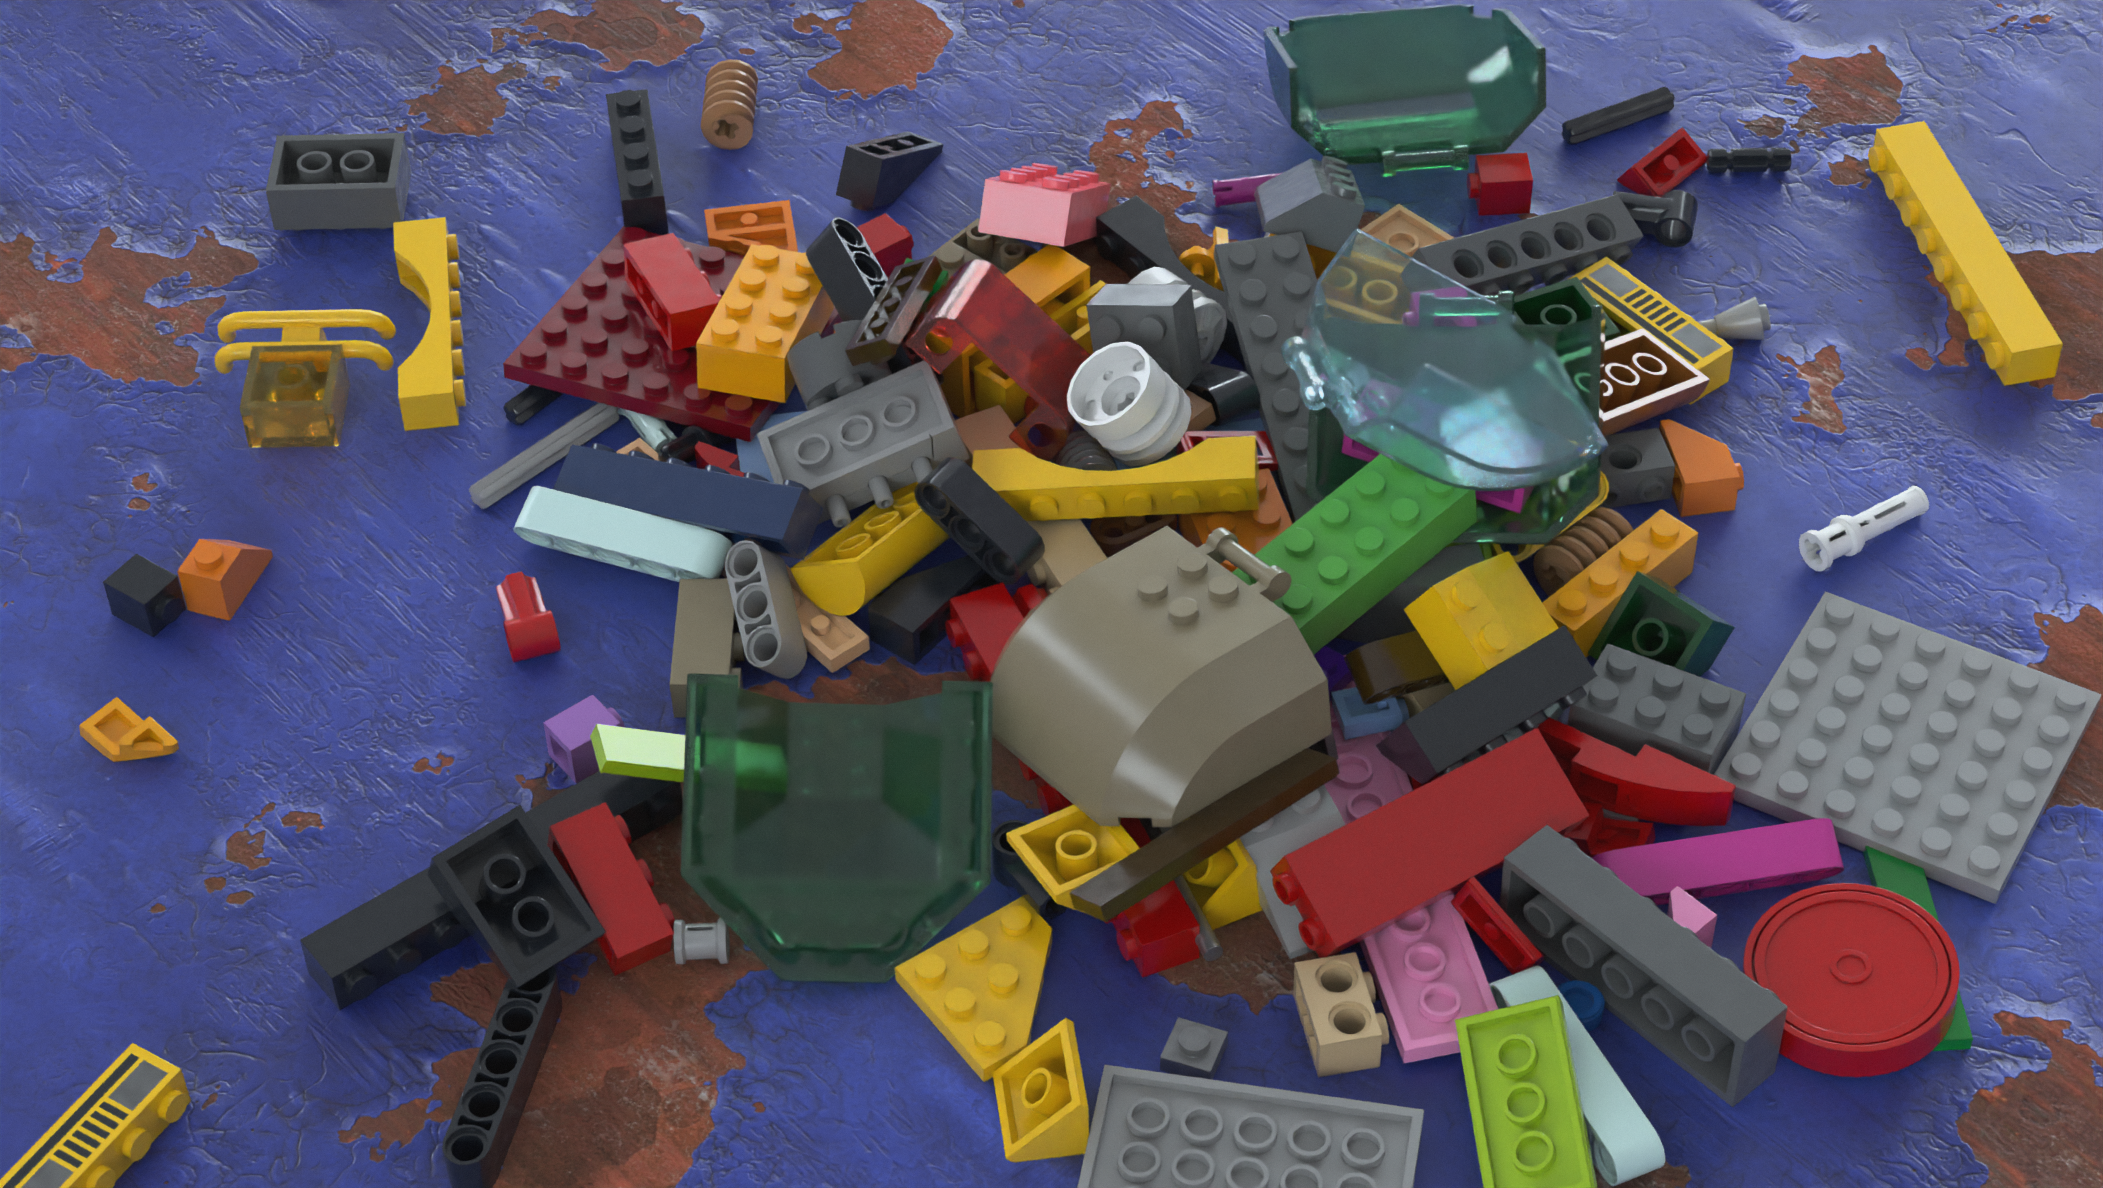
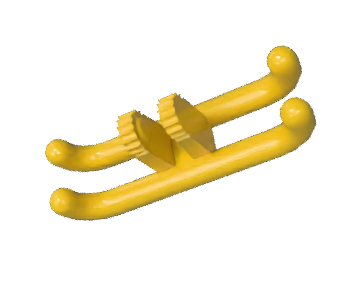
(305, 328)

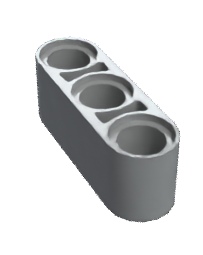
(757, 583)

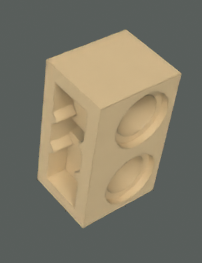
(1339, 1014)

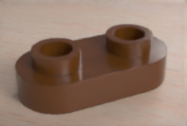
(1118, 533)

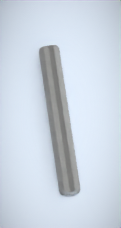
(542, 454)

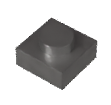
(1193, 1049)

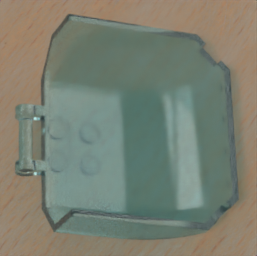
(1437, 375)

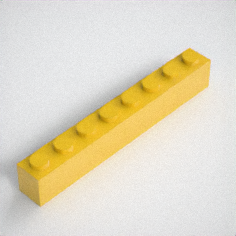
(1965, 254)

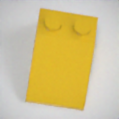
(1480, 618)

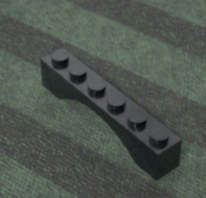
(1136, 241)

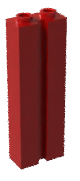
(1425, 844)

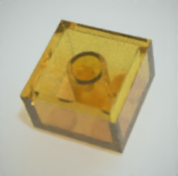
(295, 396)

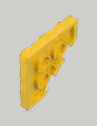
(984, 984)

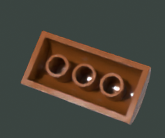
(1644, 381)

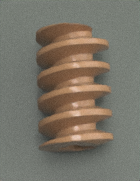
(729, 104)
(1579, 547)

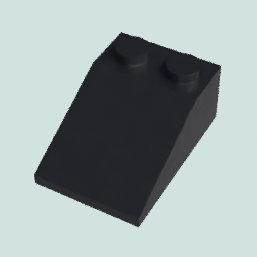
(514, 897)

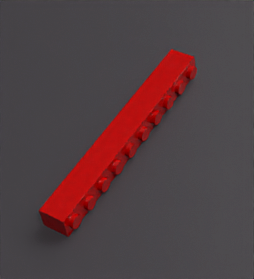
(1160, 927)

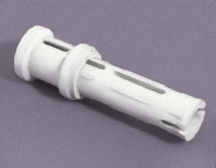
(1848, 534)

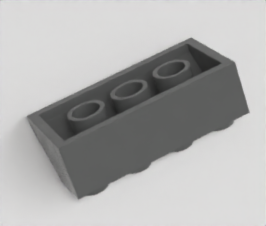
(1313, 199)

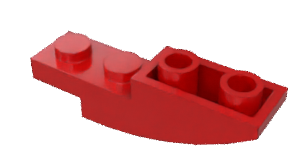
(1640, 786)

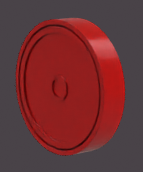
(1861, 978)

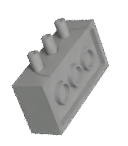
(866, 442)

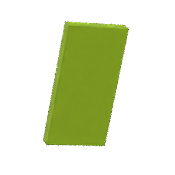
(1525, 1097)

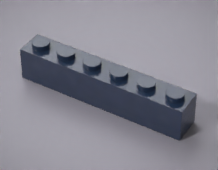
(736, 506)

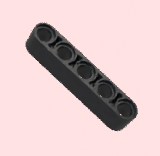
(854, 280)
(501, 1081)

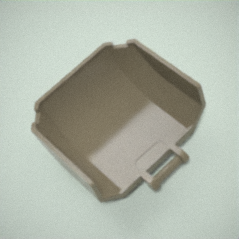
(1159, 681)

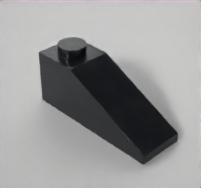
(883, 168)
(914, 609)

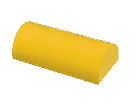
(868, 554)

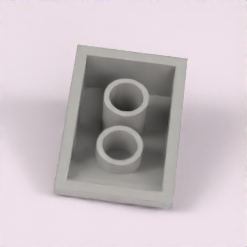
(1279, 836)

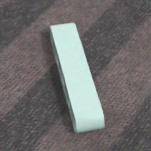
(621, 536)
(1617, 1130)

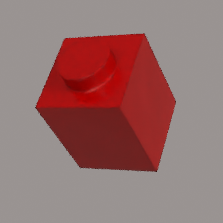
(1501, 184)
(888, 242)

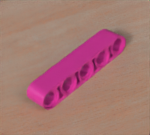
(1729, 861)

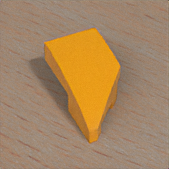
(124, 735)

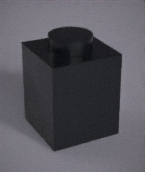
(144, 595)

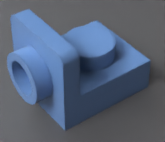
(1361, 719)

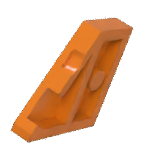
(754, 224)

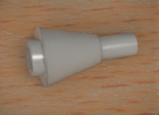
(1741, 322)

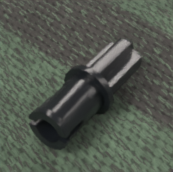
(683, 446)

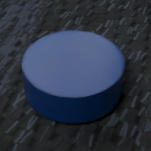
(1585, 1002)

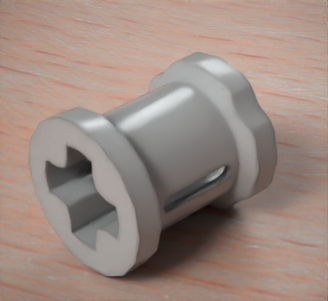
(701, 941)

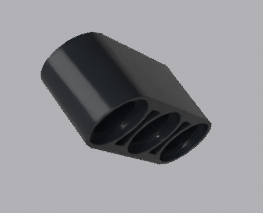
(1229, 392)
(979, 520)

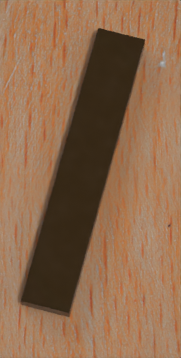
(1203, 835)

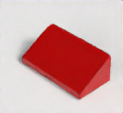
(1664, 166)
(1496, 928)

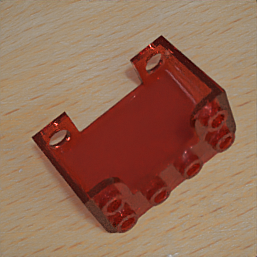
(1017, 335)

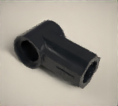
(1665, 217)
(1013, 872)

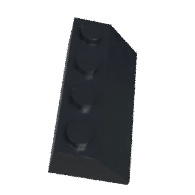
(1490, 707)

